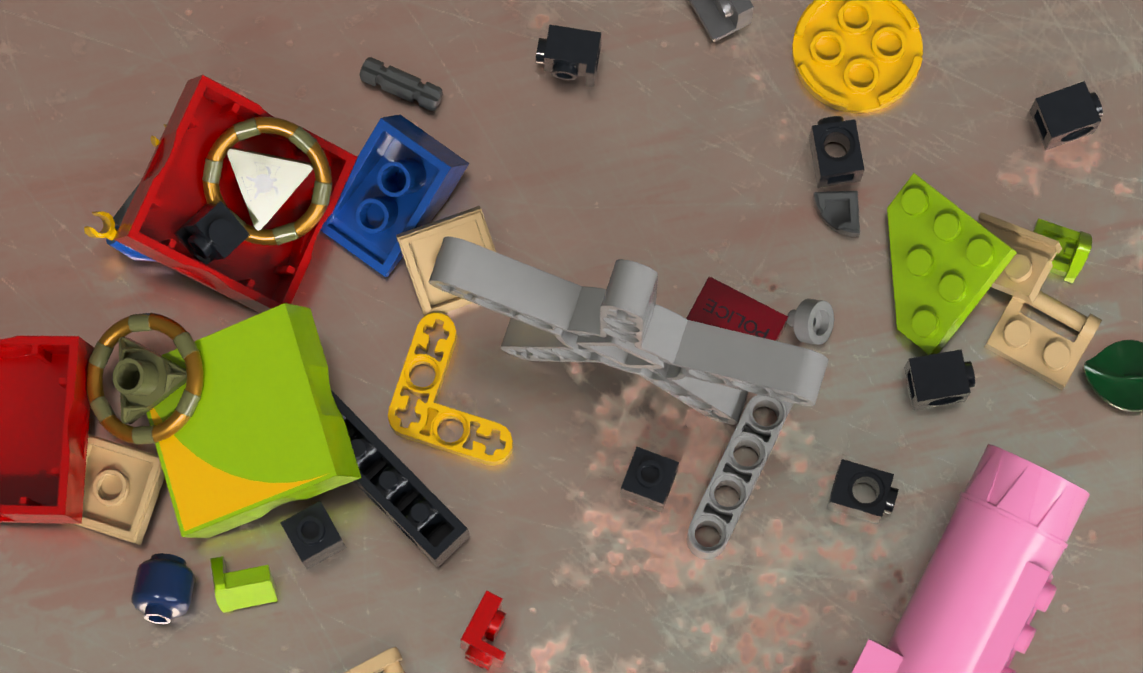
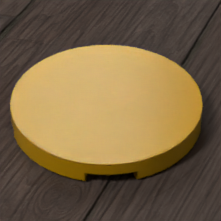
(857, 52)

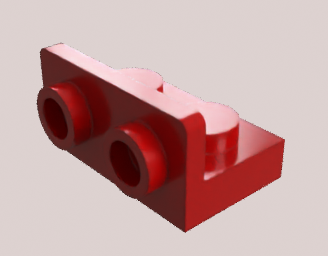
(484, 625)

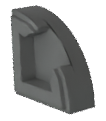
(839, 211)

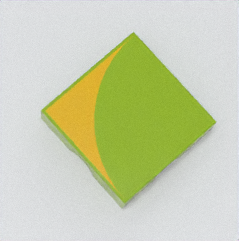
(260, 428)

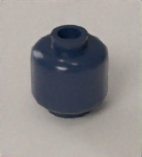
(163, 588)

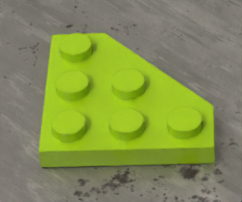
(939, 263)

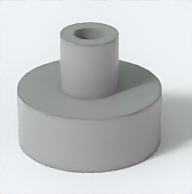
(812, 321)

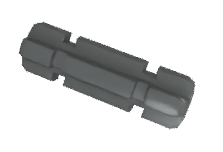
(401, 84)

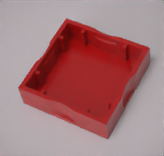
(174, 193)
(43, 428)

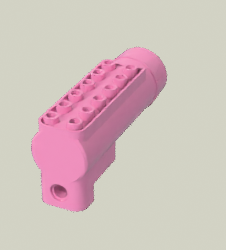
(985, 573)

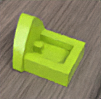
(1074, 250)
(242, 587)

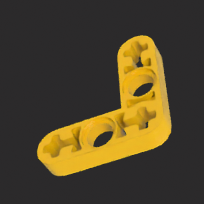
(433, 414)

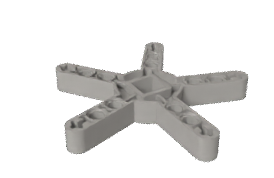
(628, 331)

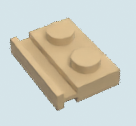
(1030, 265)

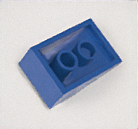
(392, 188)

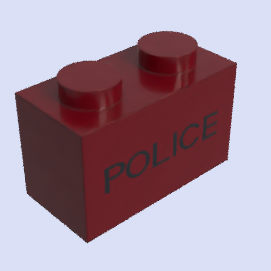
(735, 311)

